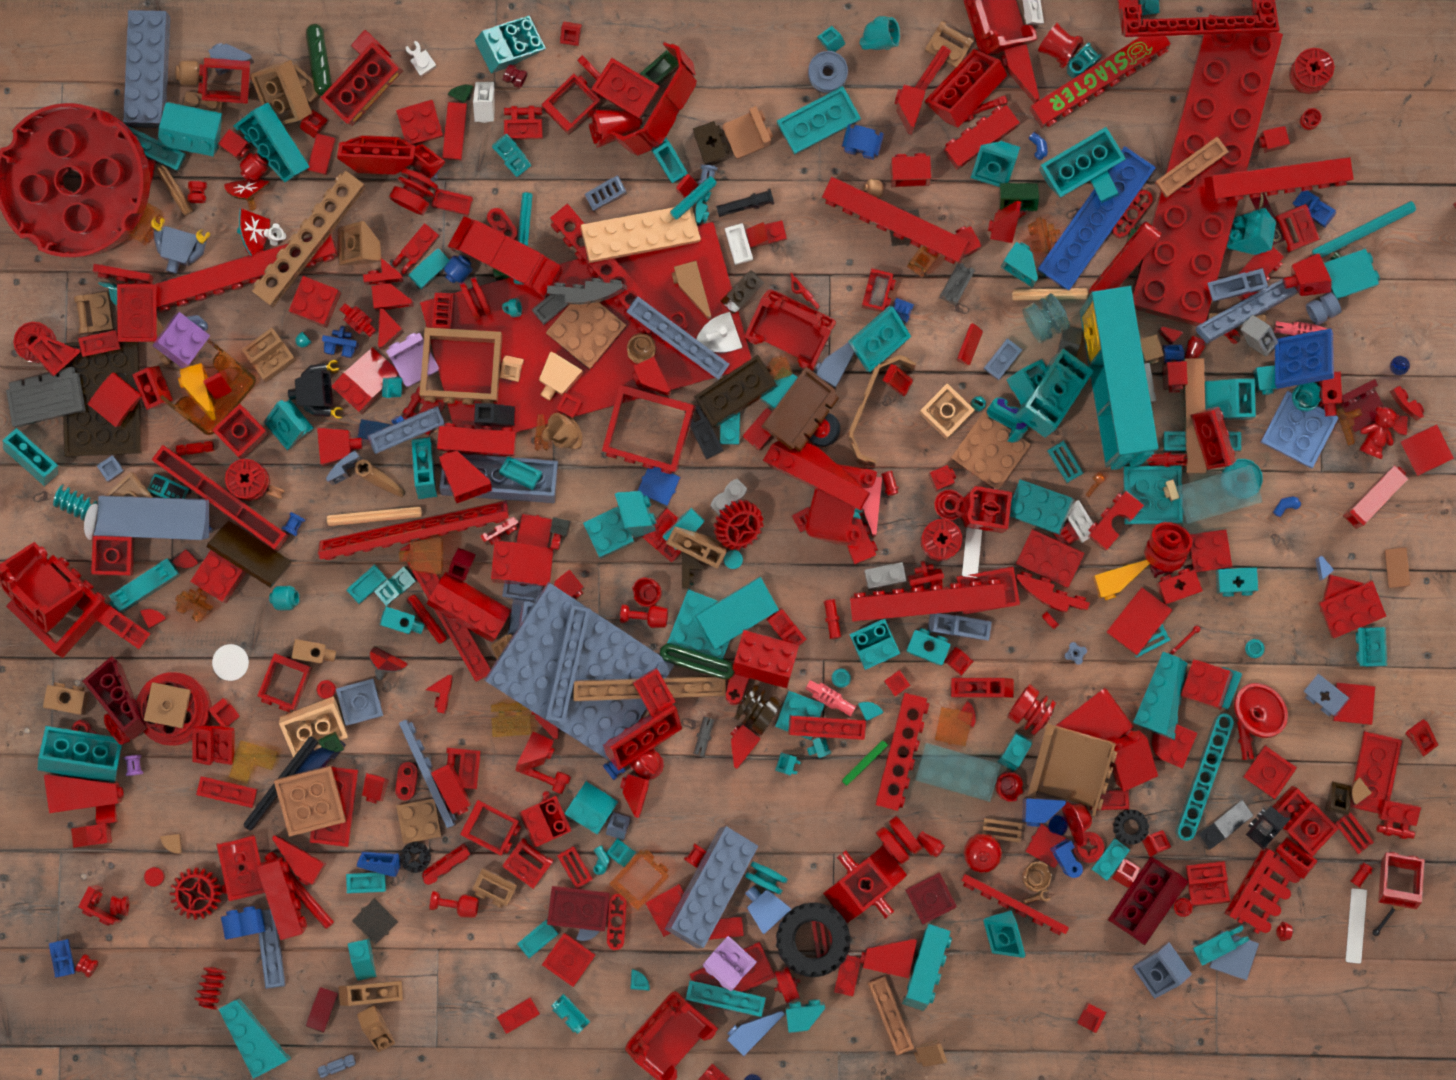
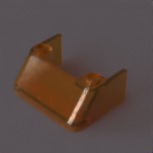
(239, 380)

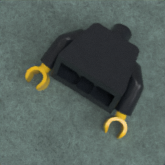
(315, 391)

